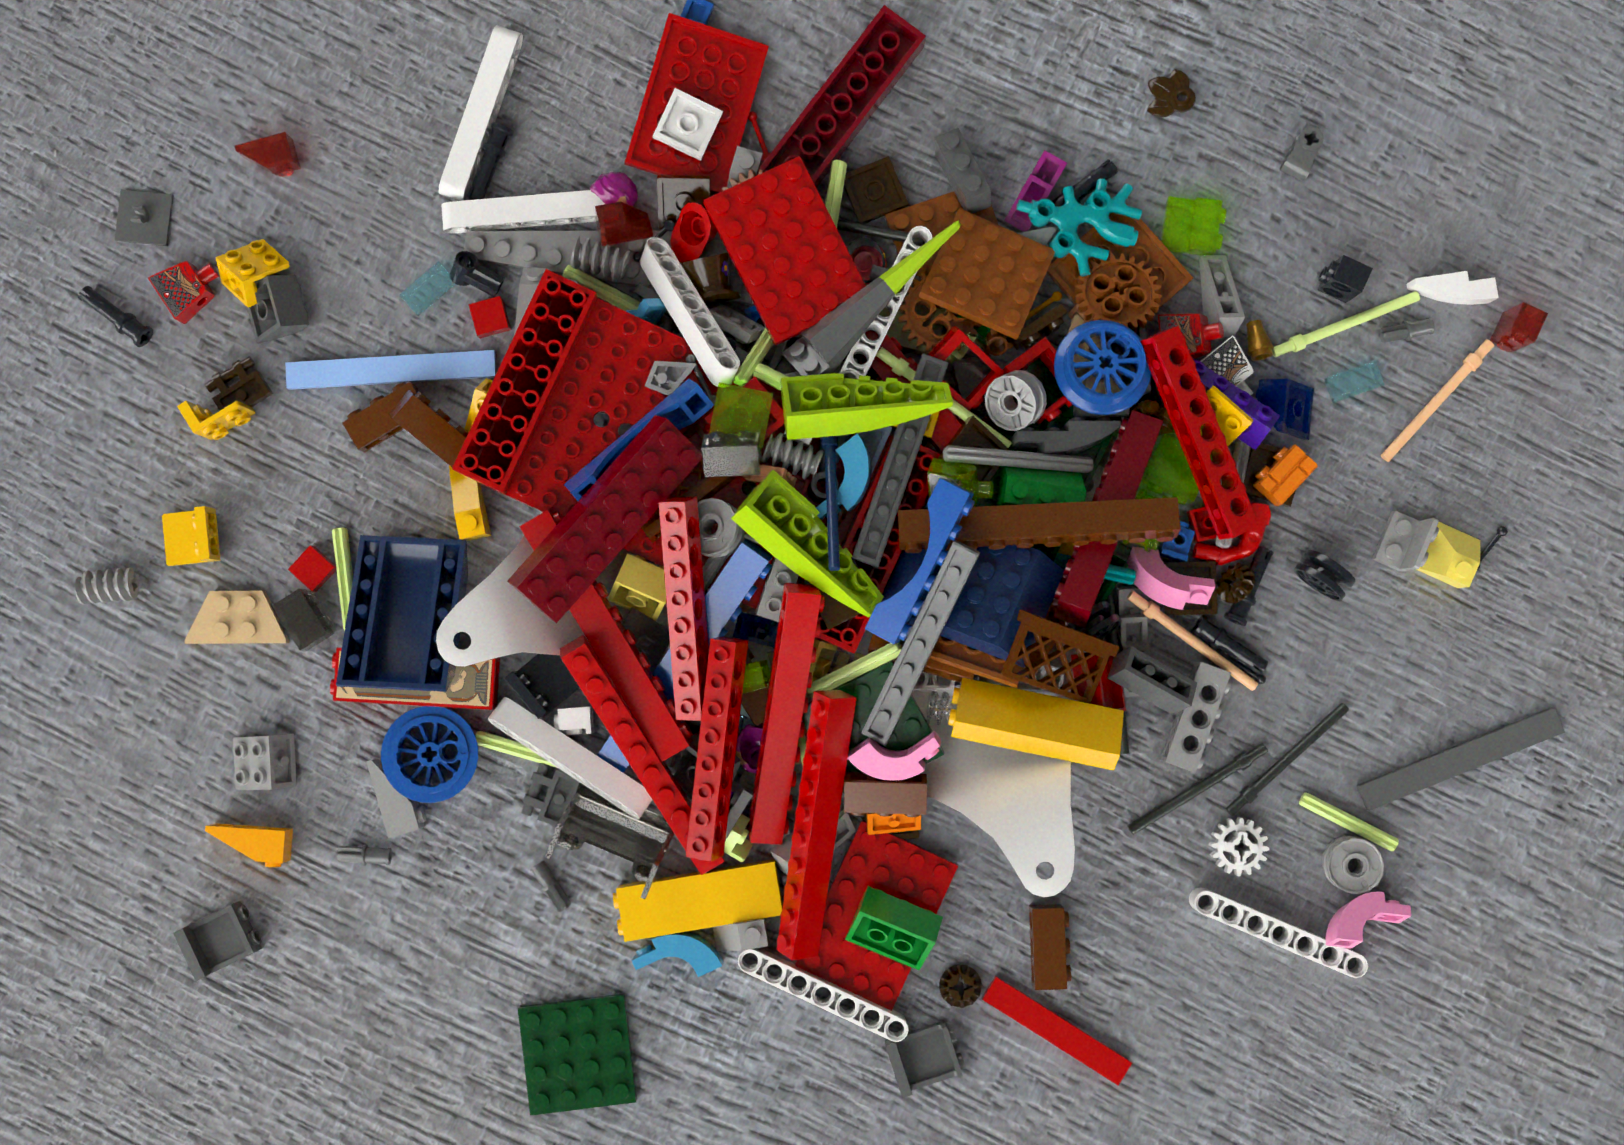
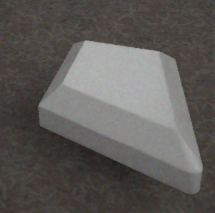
(668, 376)

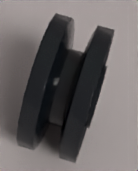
(1324, 575)
(1097, 623)

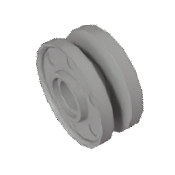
(1027, 391)
(728, 535)
(1368, 869)

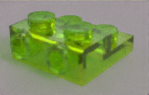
(1193, 225)
(1171, 472)

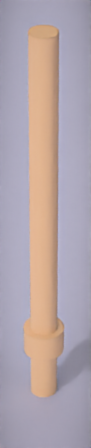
(1470, 364)
(1153, 611)

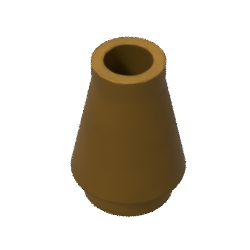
(1258, 342)

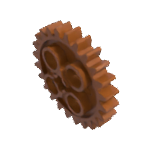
(1118, 292)
(914, 321)

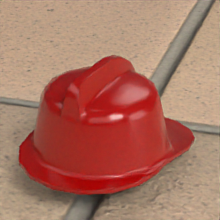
(692, 232)

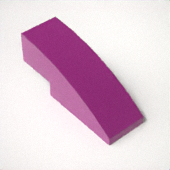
(1036, 188)

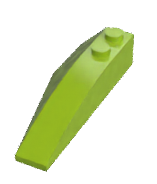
(843, 406)
(797, 537)

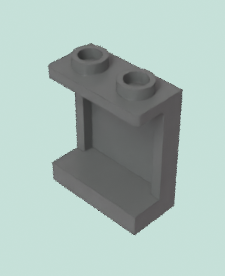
(218, 940)
(925, 1057)

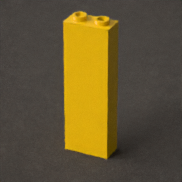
(1037, 723)
(699, 900)

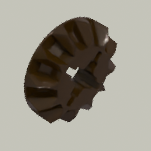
(1239, 589)
(951, 976)

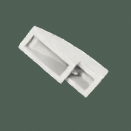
(1455, 288)

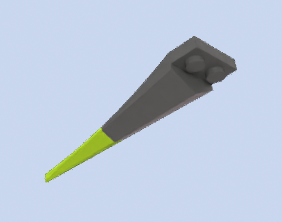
(837, 332)

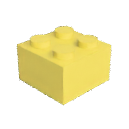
(640, 587)

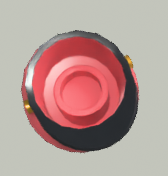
(864, 254)

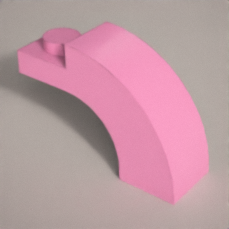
(1166, 585)
(890, 764)
(1348, 922)

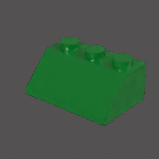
(1039, 486)
(894, 928)

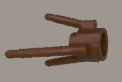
(995, 344)

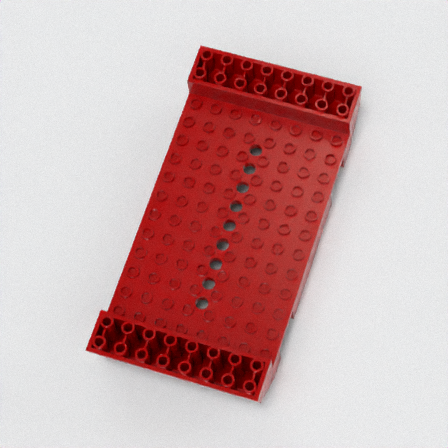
(592, 358)

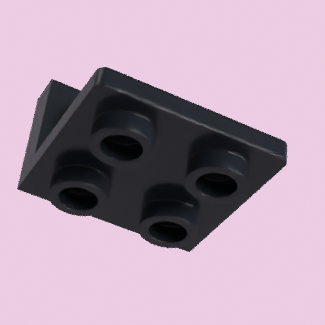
(543, 683)

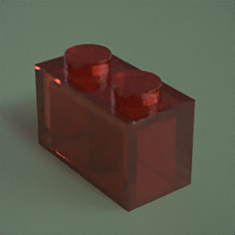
(1518, 327)

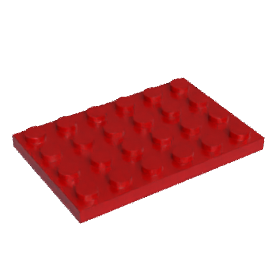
(712, 68)
(785, 248)
(896, 869)

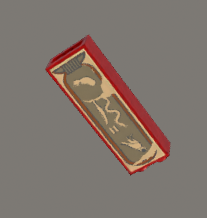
(471, 688)

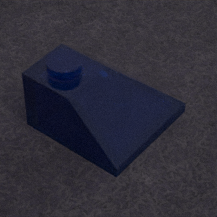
(1291, 401)

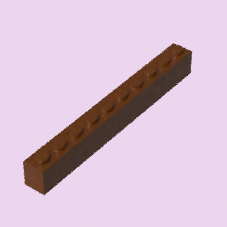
(1051, 524)

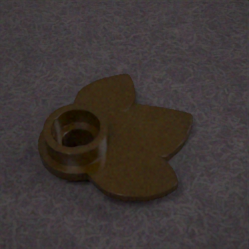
(1167, 92)

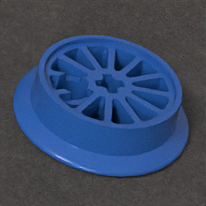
(1089, 399)
(393, 747)

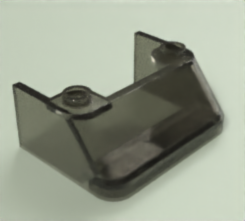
(606, 826)

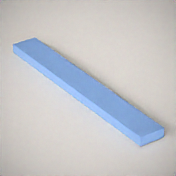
(391, 369)

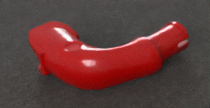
(1247, 544)

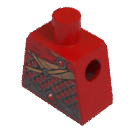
(184, 288)
(1195, 329)

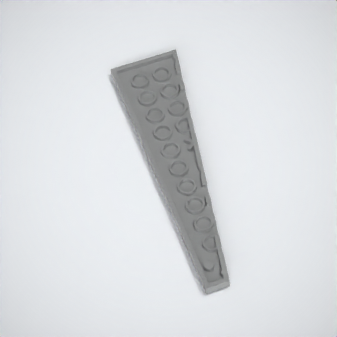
(554, 251)

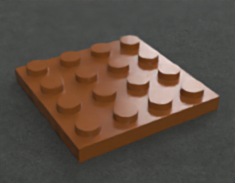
(1148, 248)
(987, 274)

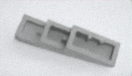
(1133, 628)

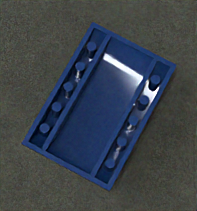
(992, 596)
(395, 610)

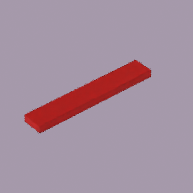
(1056, 1030)

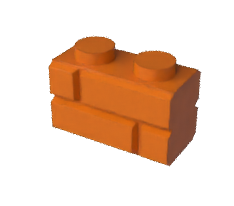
(1285, 474)

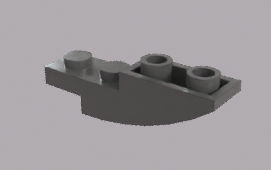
(1073, 438)

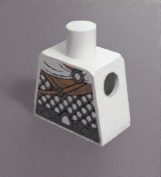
(1230, 363)

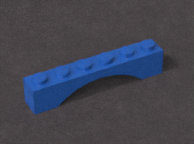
(680, 408)
(946, 510)

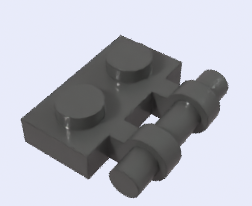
(559, 795)

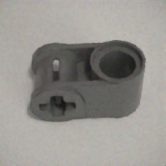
(1301, 156)

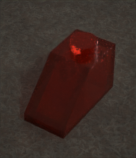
(272, 153)
(621, 223)

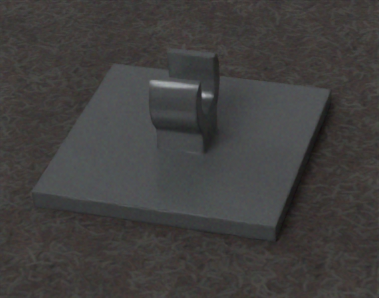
(144, 217)
(650, 636)

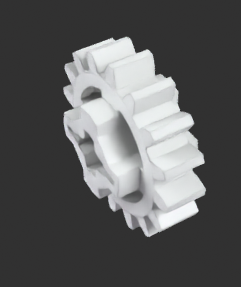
(1238, 835)

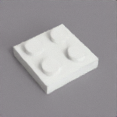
(687, 124)

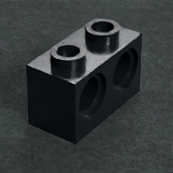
(1344, 278)

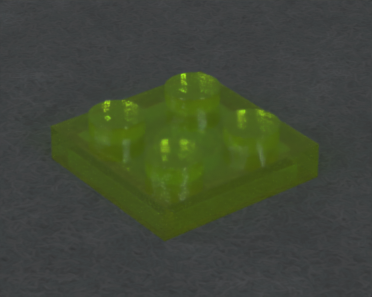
(741, 410)

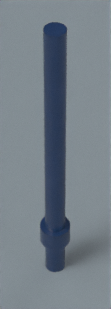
(829, 445)

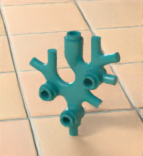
(1095, 212)

